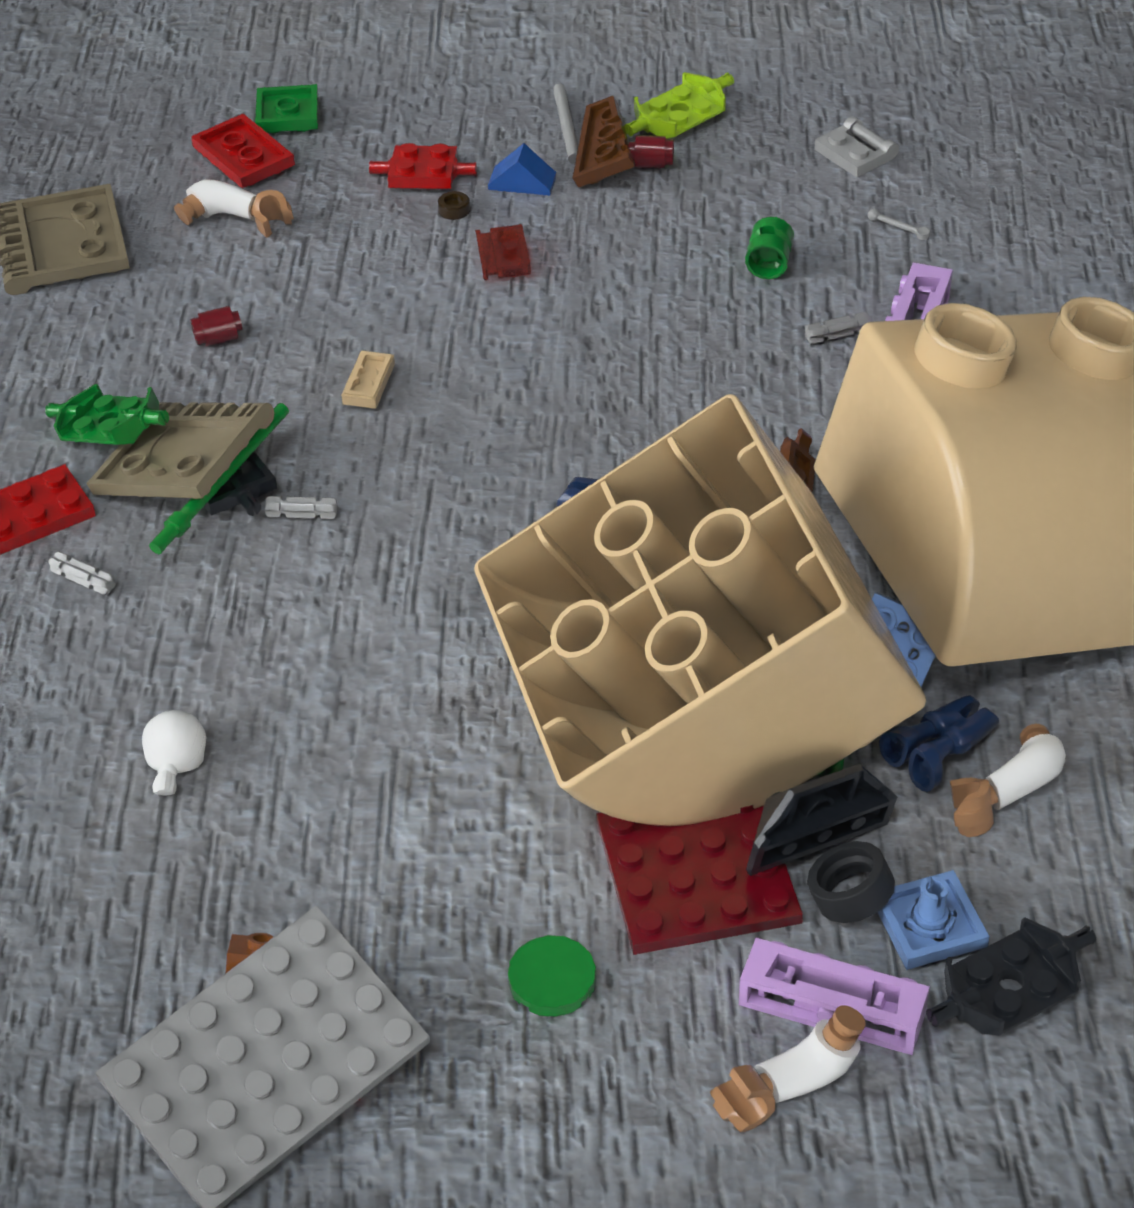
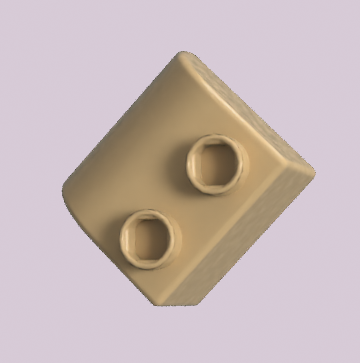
(994, 475)
(694, 630)

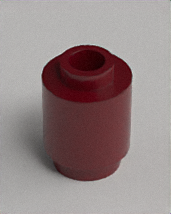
(652, 151)
(216, 326)

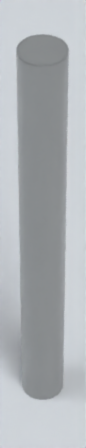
(566, 122)

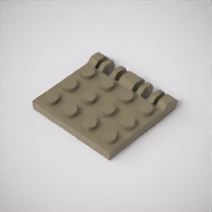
(60, 238)
(184, 454)

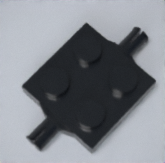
(243, 487)

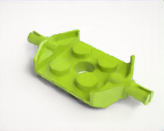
(681, 107)

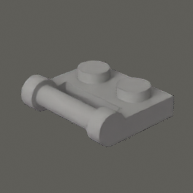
(850, 153)

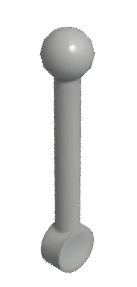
(922, 232)

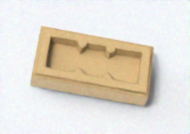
(368, 379)

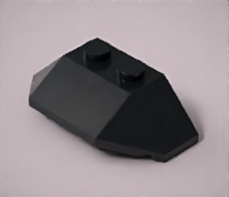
(819, 816)

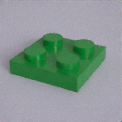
(287, 108)

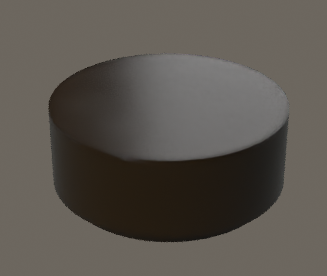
(453, 205)

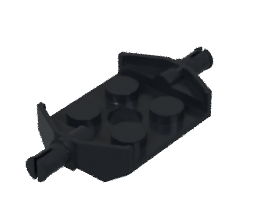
(1033, 957)

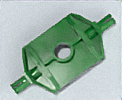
(105, 418)

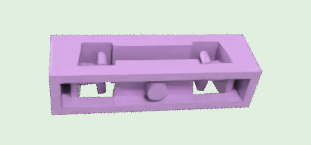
(923, 285)
(829, 983)

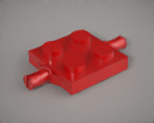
(422, 166)

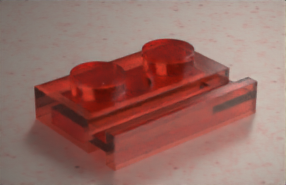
(503, 252)

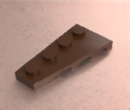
(602, 144)

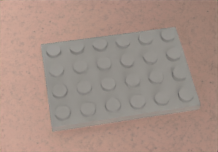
(262, 1060)

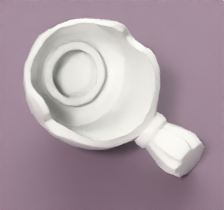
(173, 745)

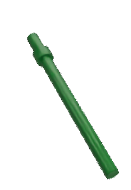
(180, 520)

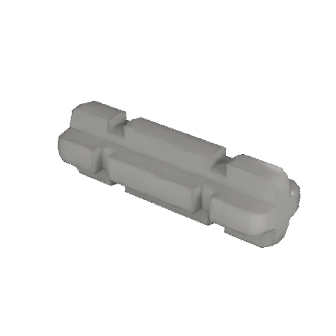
(836, 327)
(301, 507)
(82, 573)

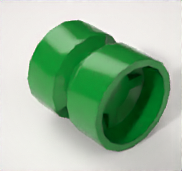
(769, 248)

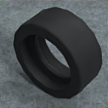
(856, 902)

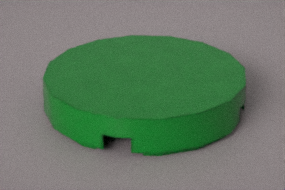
(552, 975)

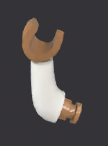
(216, 197)
(1034, 766)
(810, 1065)

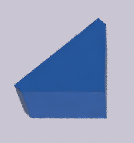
(523, 173)

